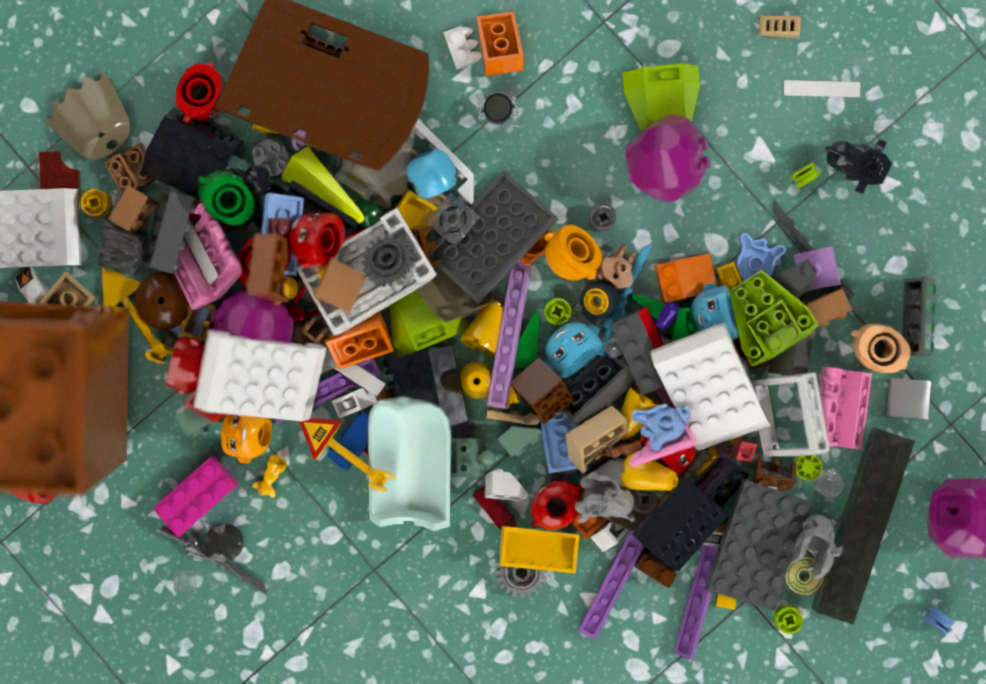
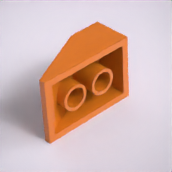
(500, 43)
(684, 277)
(361, 342)

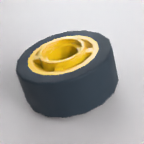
(606, 293)

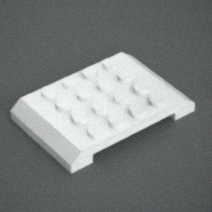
(40, 228)
(371, 297)
(258, 377)
(712, 383)

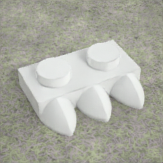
(461, 48)

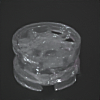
(828, 483)

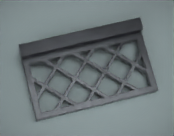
(713, 478)

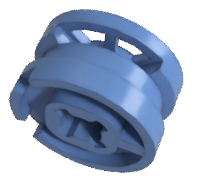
(943, 620)

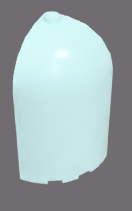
(414, 445)

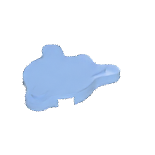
(756, 256)
(662, 423)

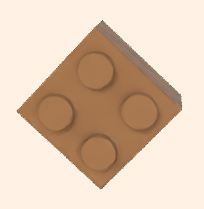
(133, 210)
(829, 307)

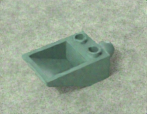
(469, 457)

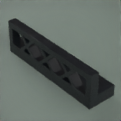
(315, 204)

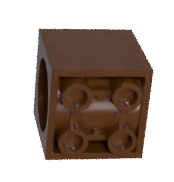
(541, 390)

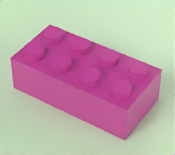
(196, 496)

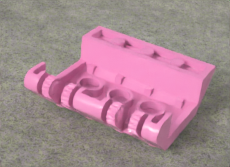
(222, 257)
(844, 405)

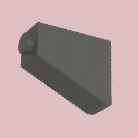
(797, 278)

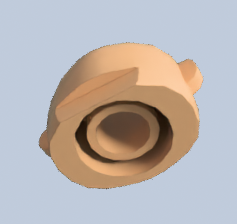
(895, 352)

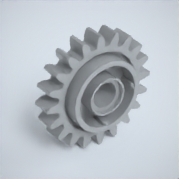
(520, 583)

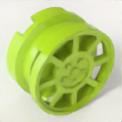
(806, 177)
(557, 311)
(808, 467)
(788, 619)

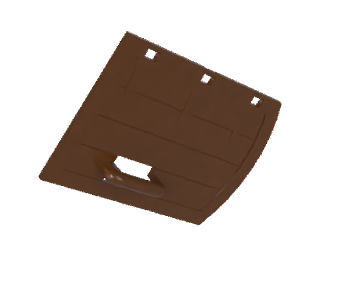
(340, 96)

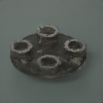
(224, 542)

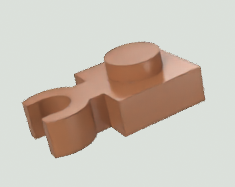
(623, 447)

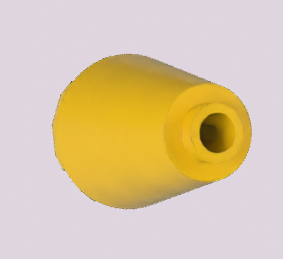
(484, 329)
(476, 370)
(636, 401)
(648, 476)

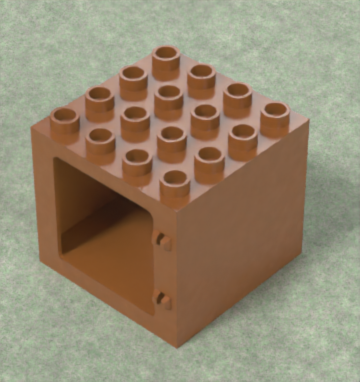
(62, 396)

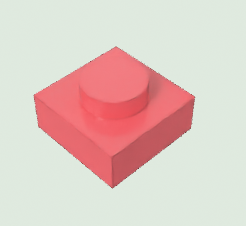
(744, 450)

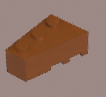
(267, 268)

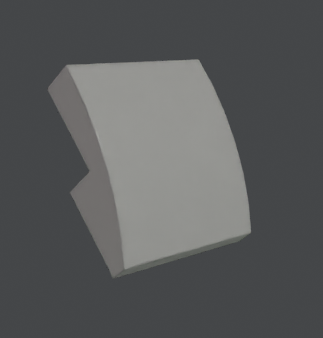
(908, 398)

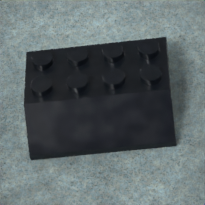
(186, 151)
(429, 378)
(680, 524)

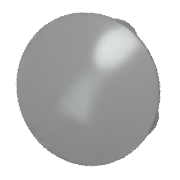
(271, 156)

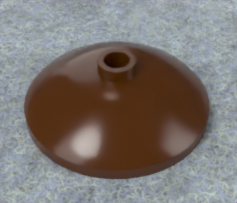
(147, 301)

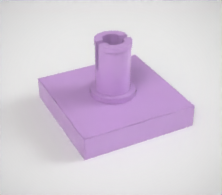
(824, 265)

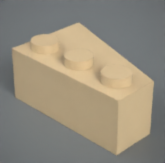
(594, 436)

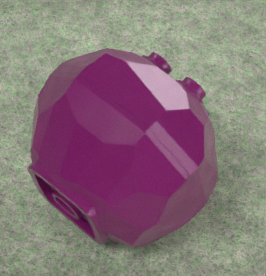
(667, 158)
(253, 318)
(959, 517)

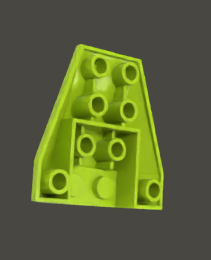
(661, 92)
(769, 318)
(417, 327)

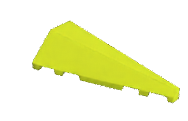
(311, 174)

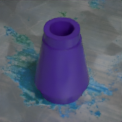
(667, 315)

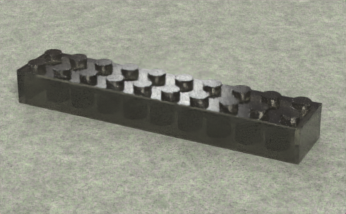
(863, 524)

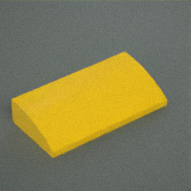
(415, 210)
(538, 549)

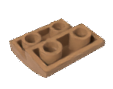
(127, 168)
(340, 285)

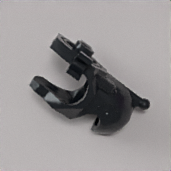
(858, 162)
(258, 182)

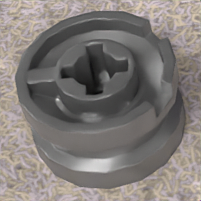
(595, 220)
(652, 500)

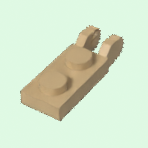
(513, 417)

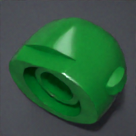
(237, 208)

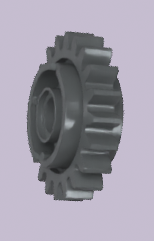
(395, 269)

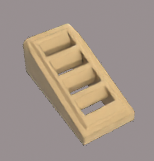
(779, 33)

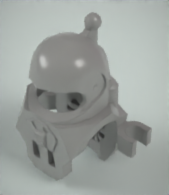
(600, 499)
(818, 540)

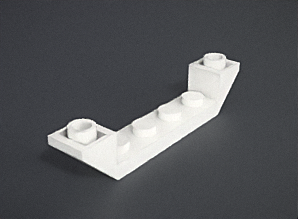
(467, 189)

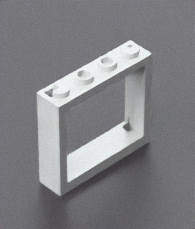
(811, 411)

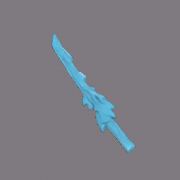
(620, 310)

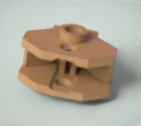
(617, 269)
(315, 331)

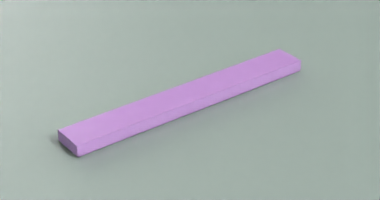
(509, 336)

